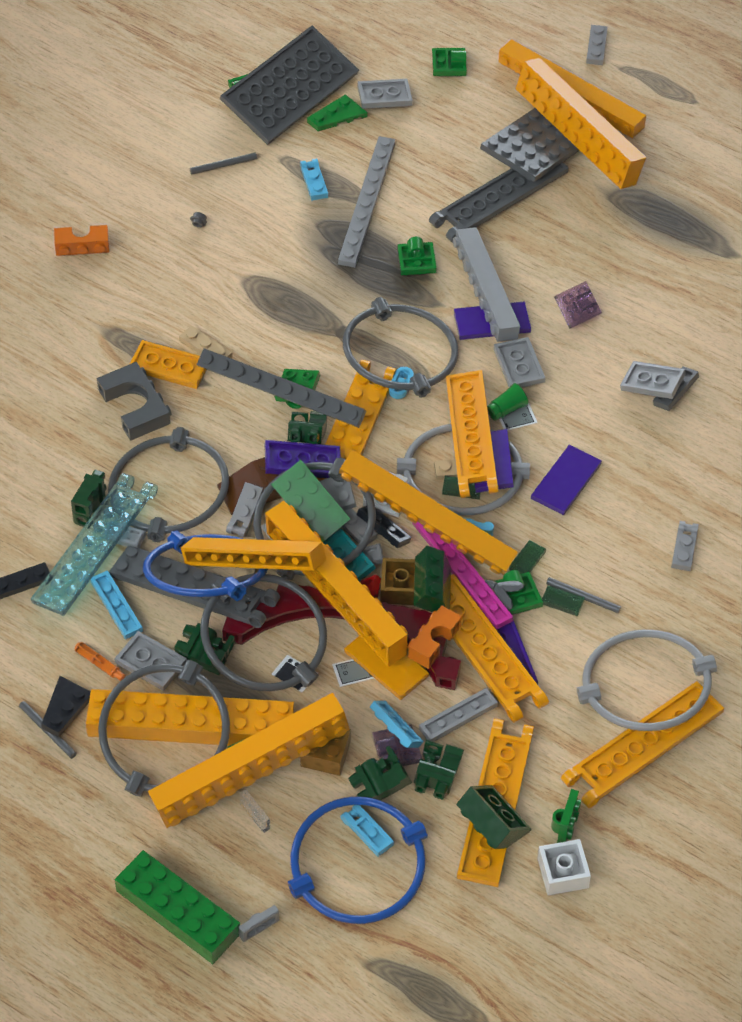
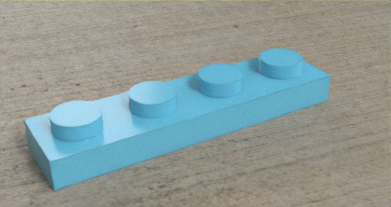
(116, 604)

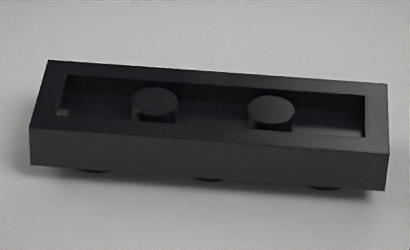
(386, 528)
(23, 580)

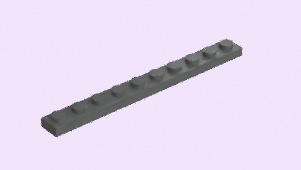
(281, 388)

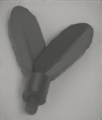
(502, 588)

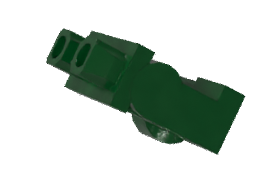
(307, 432)
(88, 497)
(194, 648)
(434, 775)
(380, 784)

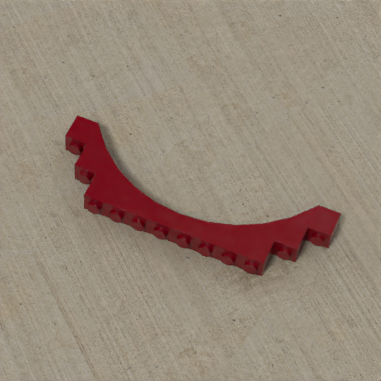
(292, 608)

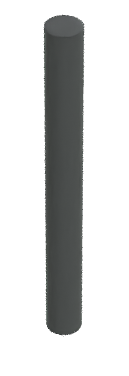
(223, 163)
(588, 597)
(38, 720)

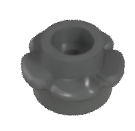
(198, 219)

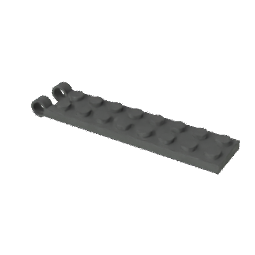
(491, 199)
(130, 570)

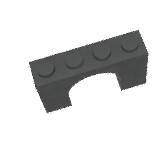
(134, 380)

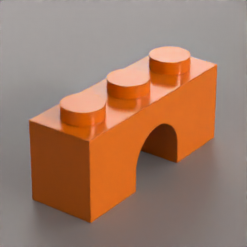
(68, 244)
(441, 624)

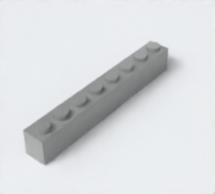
(486, 284)

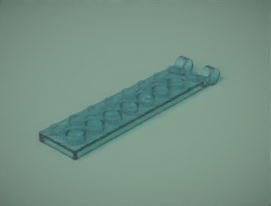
(92, 545)

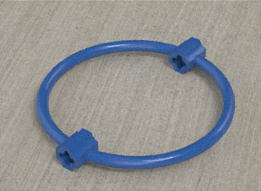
(229, 587)
(303, 886)

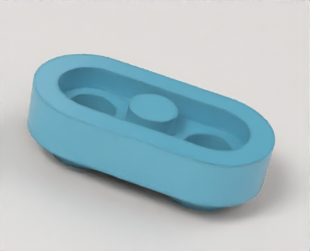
(400, 374)

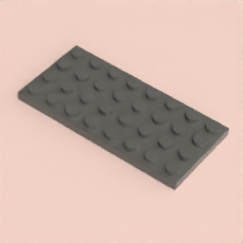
(289, 84)

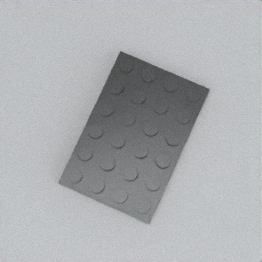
(530, 146)

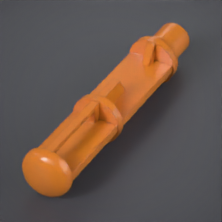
(98, 660)

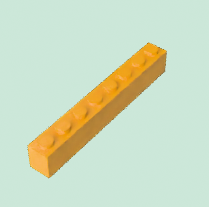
(254, 553)

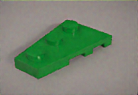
(336, 112)

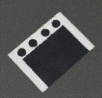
(285, 669)

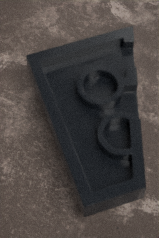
(64, 706)

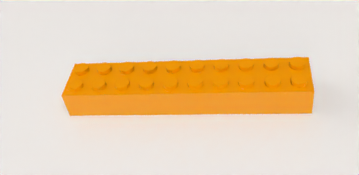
(580, 123)
(342, 588)
(181, 717)
(249, 760)

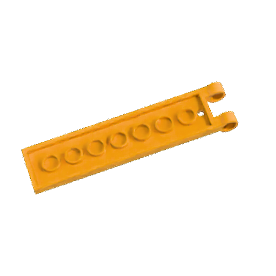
(366, 396)
(471, 431)
(492, 655)
(637, 749)
(505, 771)

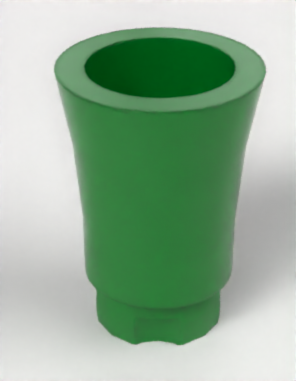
(507, 402)

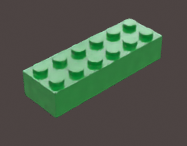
(177, 907)

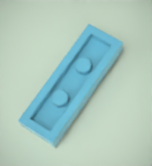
(396, 724)

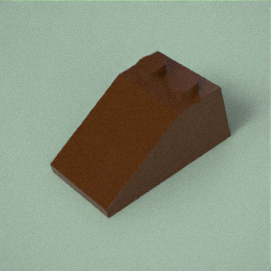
(251, 473)

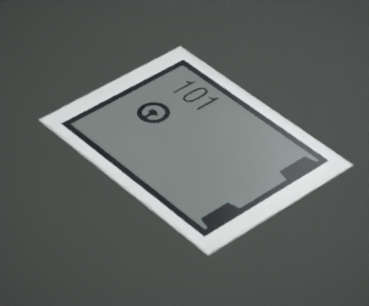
(519, 418)
(350, 672)

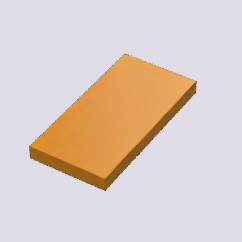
(169, 364)
(398, 678)

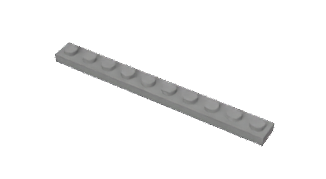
(366, 202)

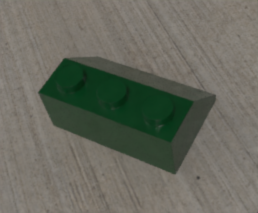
(432, 579)
(492, 816)

